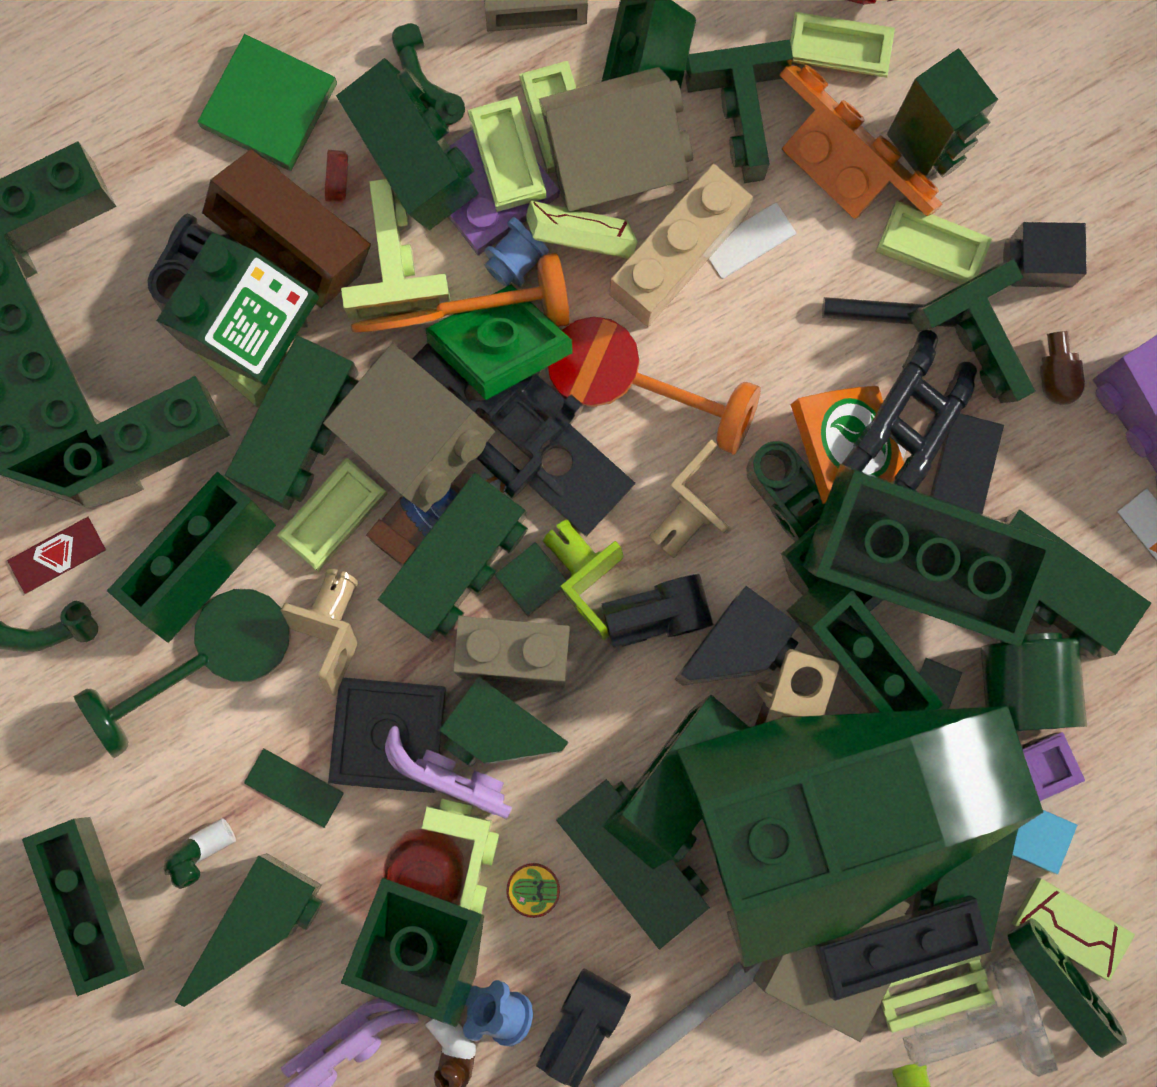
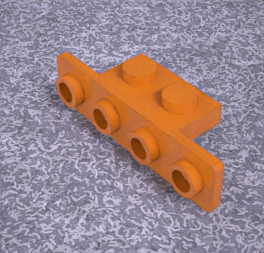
(845, 156)

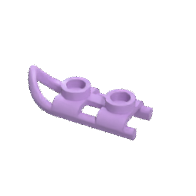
(438, 774)
(358, 1043)

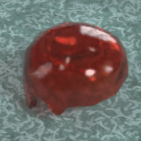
(426, 863)

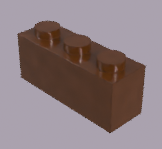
(285, 225)

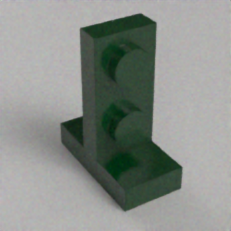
(738, 72)
(981, 330)

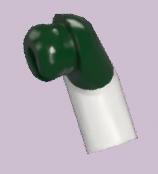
(197, 847)

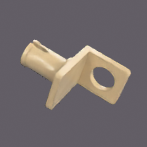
(691, 512)
(325, 623)
(790, 703)

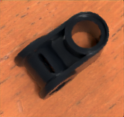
(179, 254)

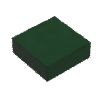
(531, 579)

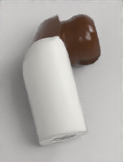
(456, 1055)

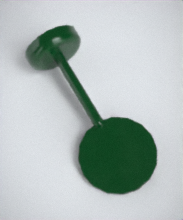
(236, 638)

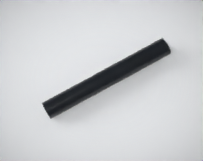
(873, 311)

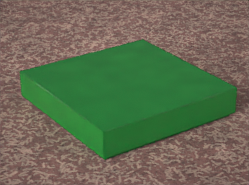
(267, 102)
(499, 344)

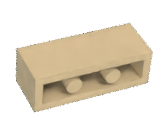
(680, 245)

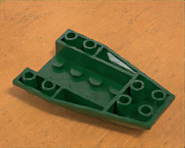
(851, 814)

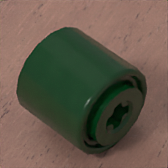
(1036, 681)

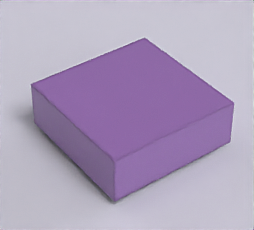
(1052, 765)

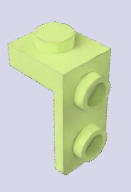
(456, 820)

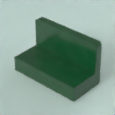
(649, 37)

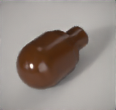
(1062, 371)

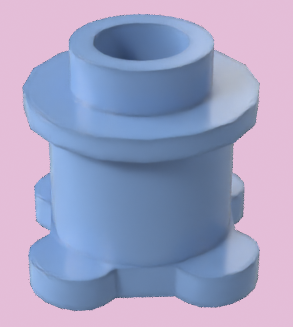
(514, 255)
(497, 1014)

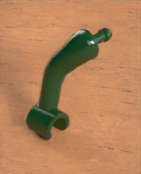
(406, 42)
(75, 623)

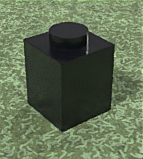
(1048, 253)

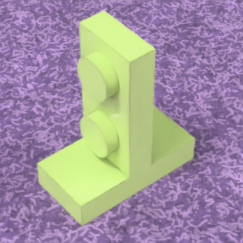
(396, 260)

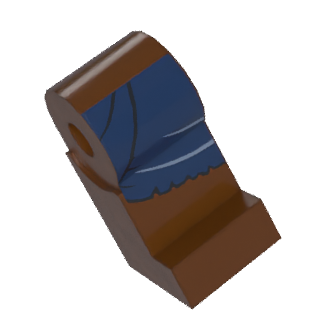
(407, 526)

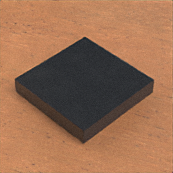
(362, 724)

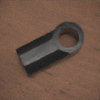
(670, 609)
(587, 1018)

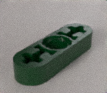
(1066, 988)

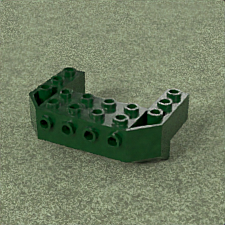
(45, 422)

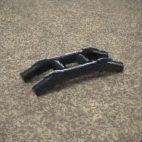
(888, 424)

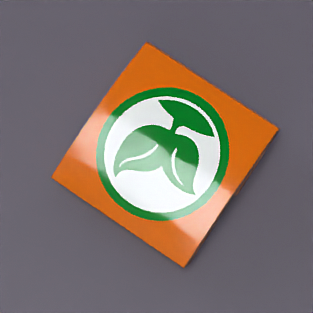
(832, 425)

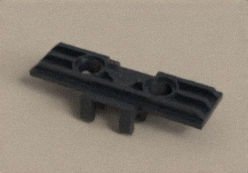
(535, 422)

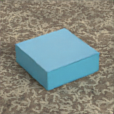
(1044, 841)

